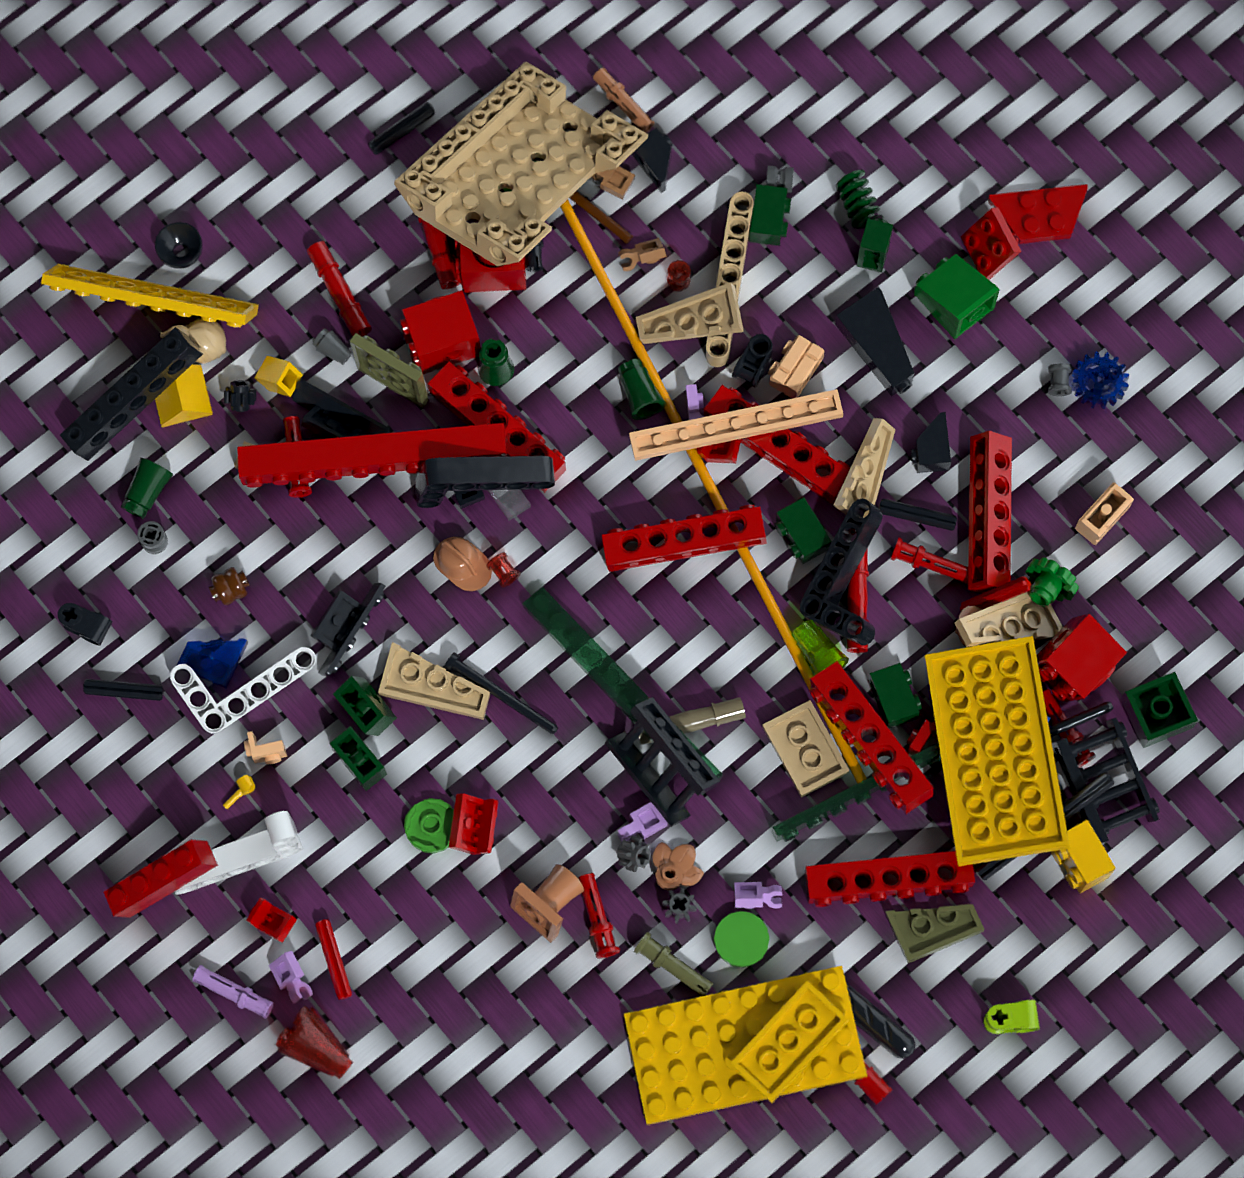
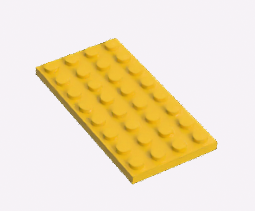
(996, 751)
(688, 1046)

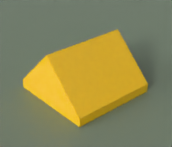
(184, 398)

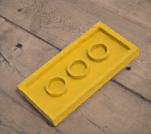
(789, 1041)

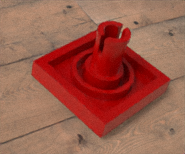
(991, 243)

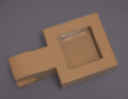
(615, 181)
(645, 252)

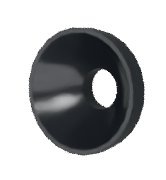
(174, 235)

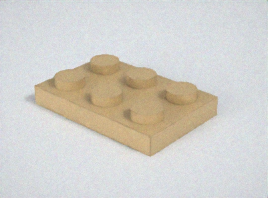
(805, 748)

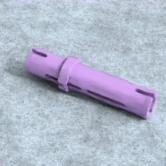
(242, 996)

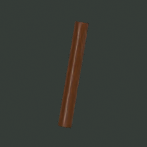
(601, 217)

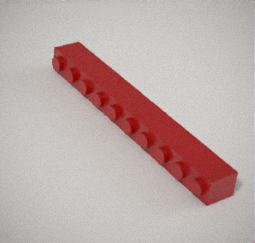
(365, 454)

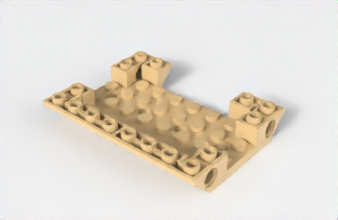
(495, 151)

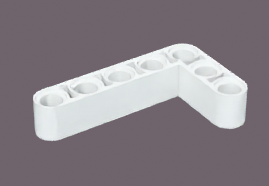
(243, 693)
(252, 851)

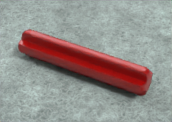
(999, 594)
(333, 959)

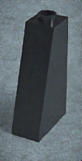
(877, 341)

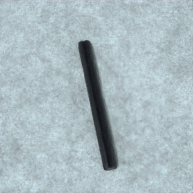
(1070, 807)

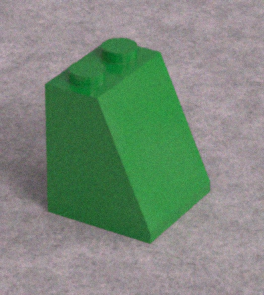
(956, 294)

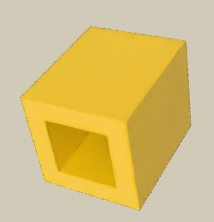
(278, 376)

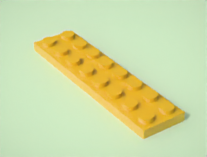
(157, 296)

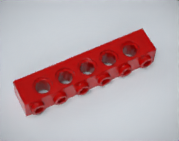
(451, 378)
(783, 457)
(989, 511)
(672, 549)
(836, 680)
(874, 869)

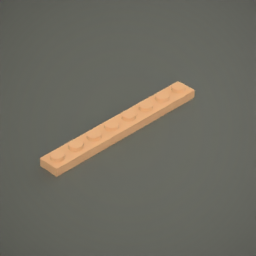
(736, 425)

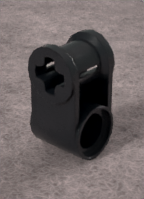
(753, 364)
(87, 625)

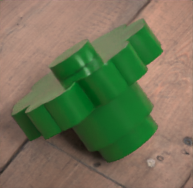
(1050, 582)

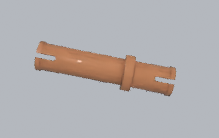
(616, 92)

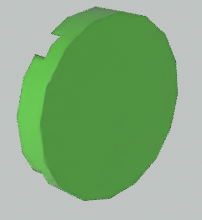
(429, 825)
(741, 939)

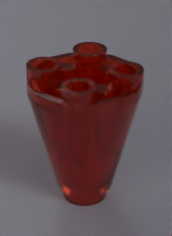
(314, 1044)

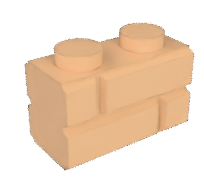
(796, 366)
(1104, 513)

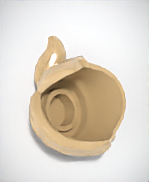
(207, 337)

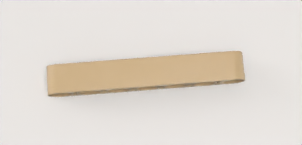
(731, 267)

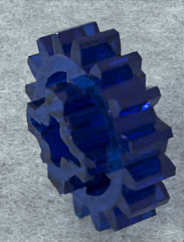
(1088, 377)

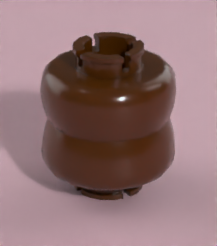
(229, 586)

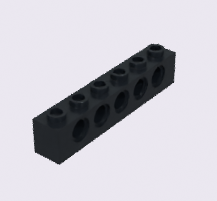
(131, 394)

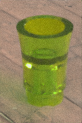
(817, 647)

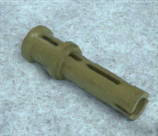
(662, 957)

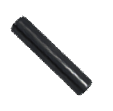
(401, 128)
(918, 514)
(123, 689)

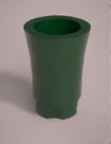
(495, 364)
(640, 390)
(145, 487)

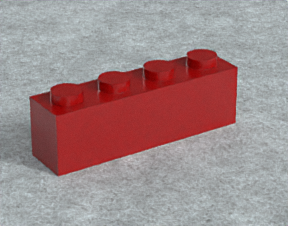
(160, 878)

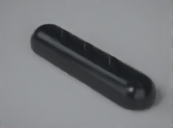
(880, 1026)

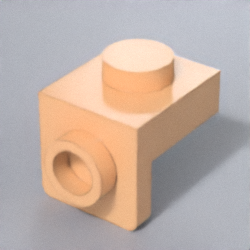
(268, 753)

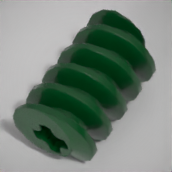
(856, 199)

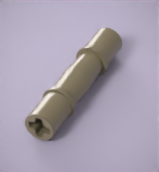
(705, 717)

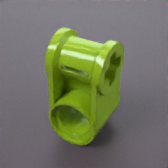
(1017, 1018)

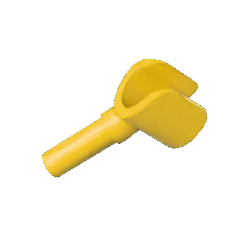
(246, 786)

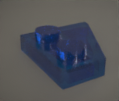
(213, 659)

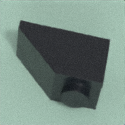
(655, 158)
(932, 447)

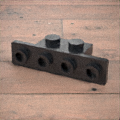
(331, 416)
(341, 624)

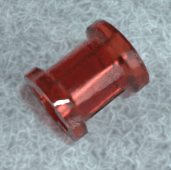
(675, 268)
(505, 578)

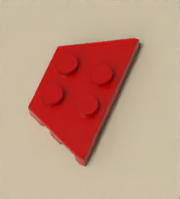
(1041, 212)

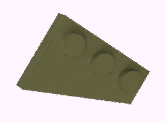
(932, 930)

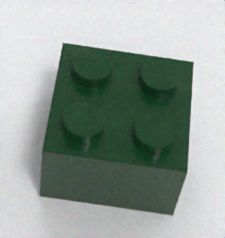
(1159, 710)

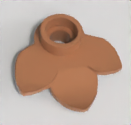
(677, 862)

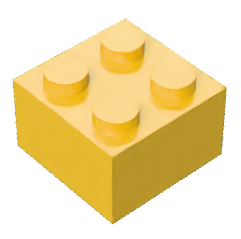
(1085, 859)

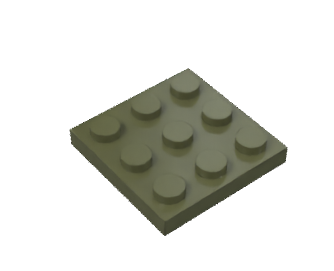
(389, 369)

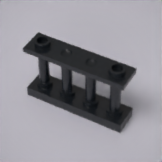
(677, 750)
(1077, 777)

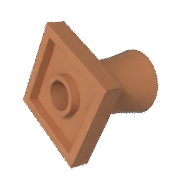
(542, 907)

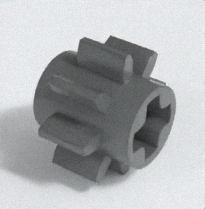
(633, 854)
(681, 898)

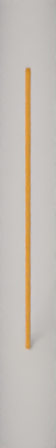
(707, 481)

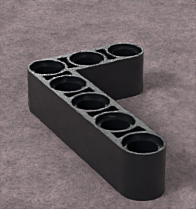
(480, 473)
(841, 575)

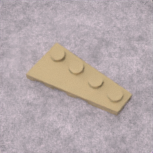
(694, 317)
(868, 467)
(1009, 621)
(423, 683)

